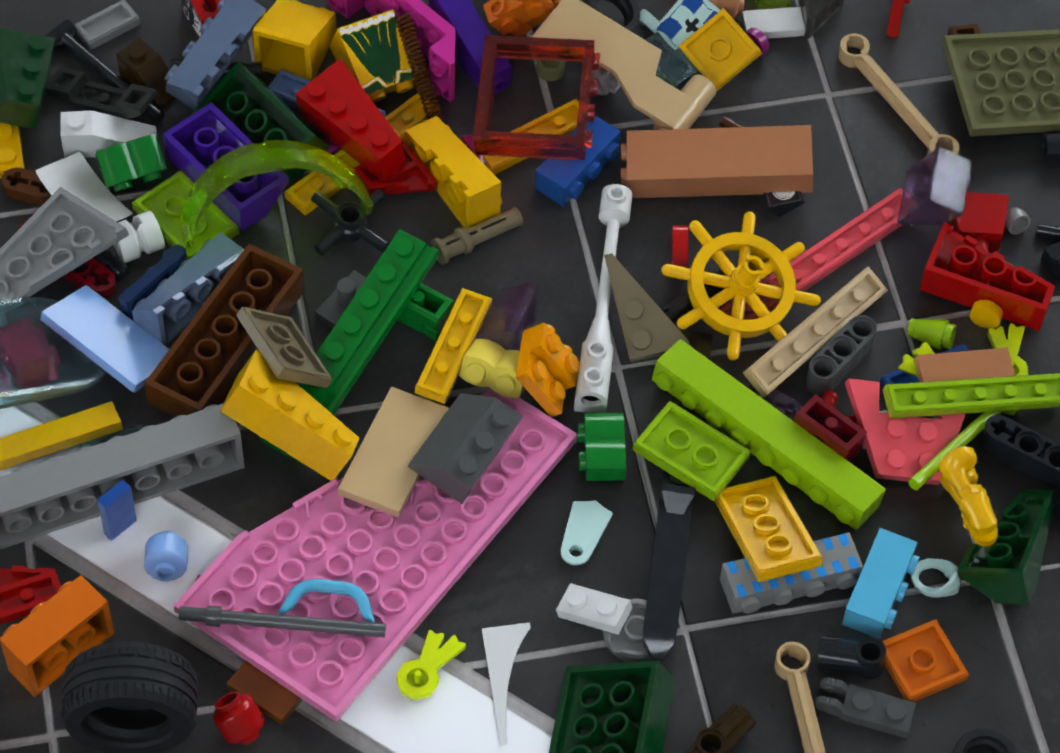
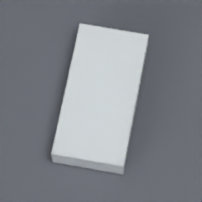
(775, 22)

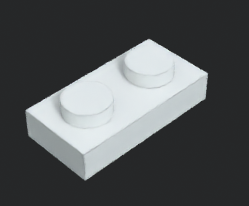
(594, 608)

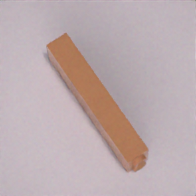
(718, 161)

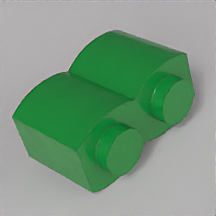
(131, 162)
(603, 446)

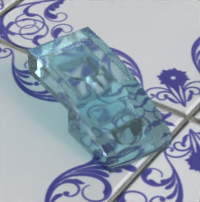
(673, 65)

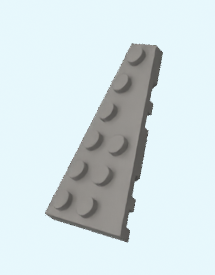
(53, 243)

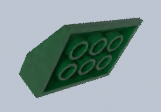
(260, 112)
(613, 708)

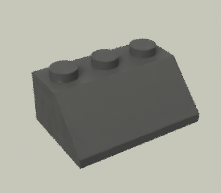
(465, 443)

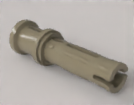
(464, 239)

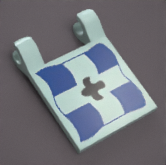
(680, 20)

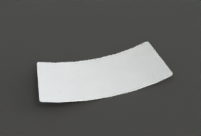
(79, 179)

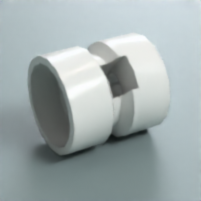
(143, 236)

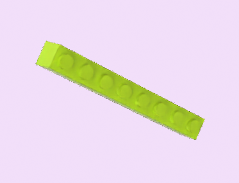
(768, 434)

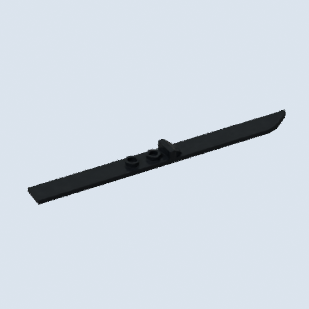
(670, 546)

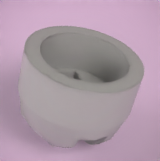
(1017, 220)

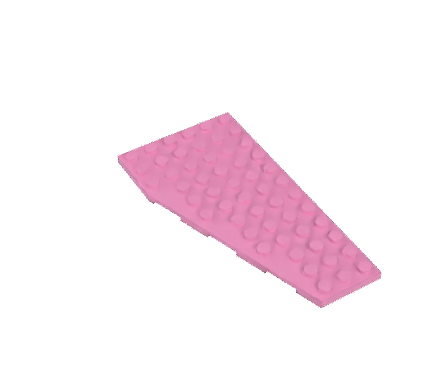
(396, 561)

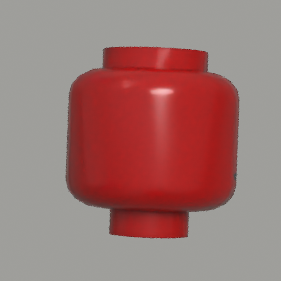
(238, 718)

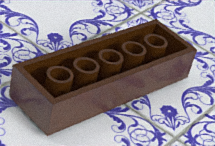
(215, 343)

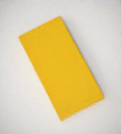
(768, 529)

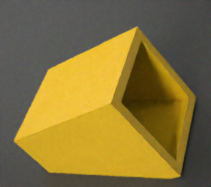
(293, 38)

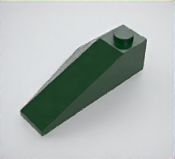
(1012, 565)

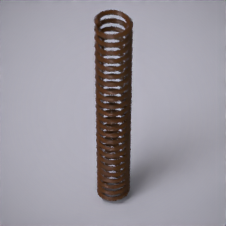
(408, 25)

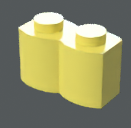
(493, 367)

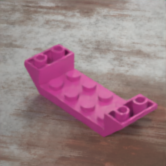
(434, 34)

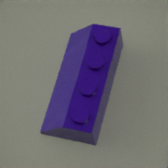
(202, 141)

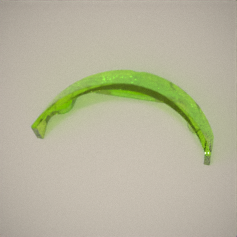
(260, 159)

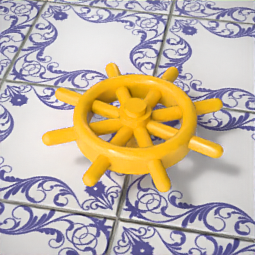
(740, 284)

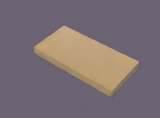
(380, 469)

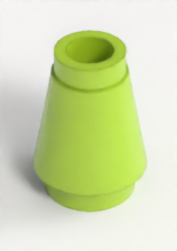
(935, 332)

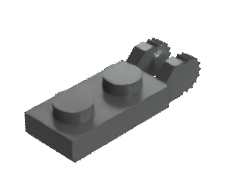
(866, 707)

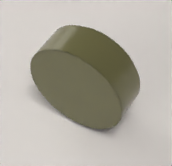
(550, 69)

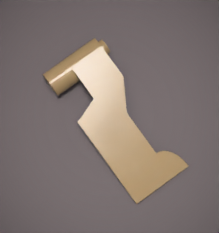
(632, 63)

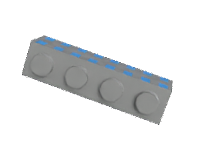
(839, 570)

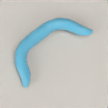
(332, 587)

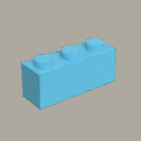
(881, 584)

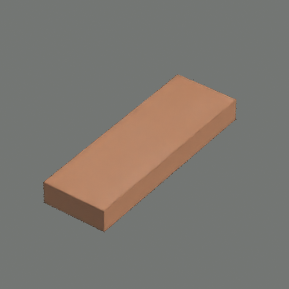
(964, 365)

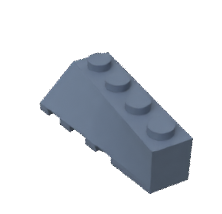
(214, 51)
(181, 296)

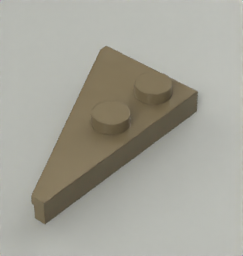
(644, 325)

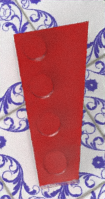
(350, 119)

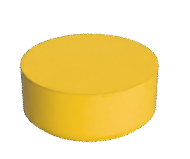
(986, 314)

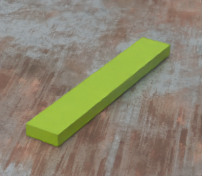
(972, 395)

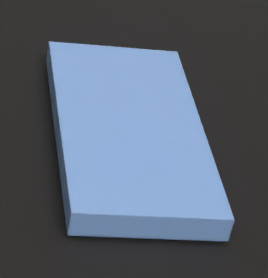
(106, 336)

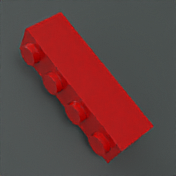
(969, 273)

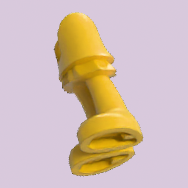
(960, 481)

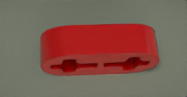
(679, 245)

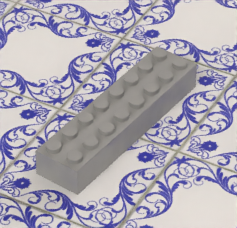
(150, 461)

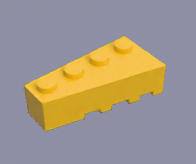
(461, 177)
(289, 418)

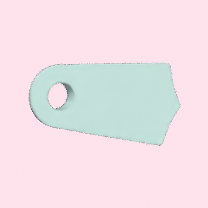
(584, 530)

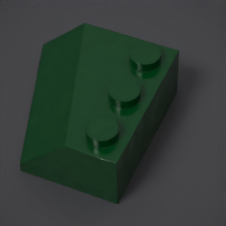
(23, 76)

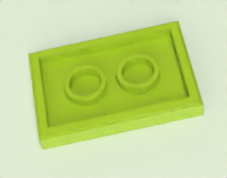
(167, 203)
(691, 450)

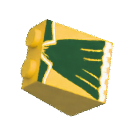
(375, 55)

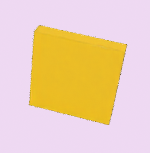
(720, 49)

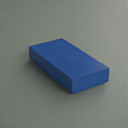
(117, 510)

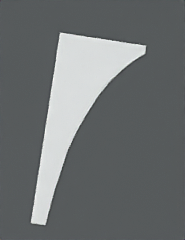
(501, 648)

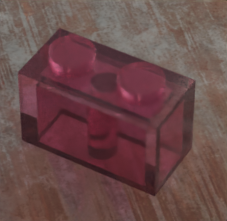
(27, 354)

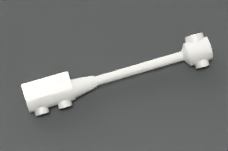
(597, 349)

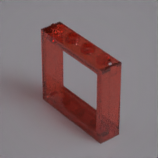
(531, 144)

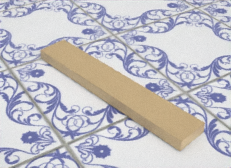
(814, 332)

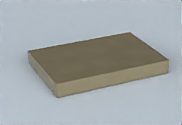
(284, 347)

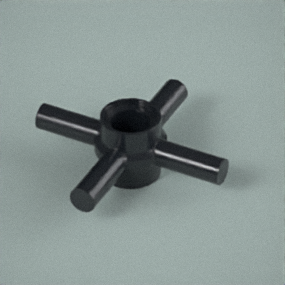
(347, 230)

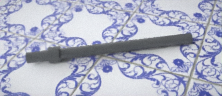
(216, 616)

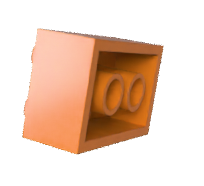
(55, 634)

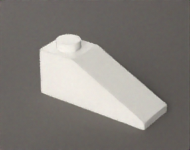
(95, 131)

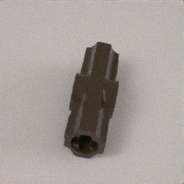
(725, 731)

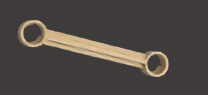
(893, 94)
(801, 695)

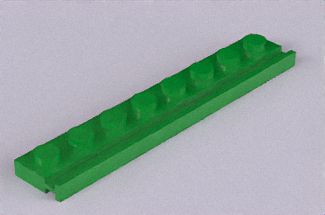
(370, 318)

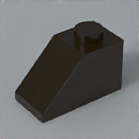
(145, 67)

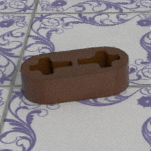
(26, 191)

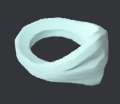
(945, 566)

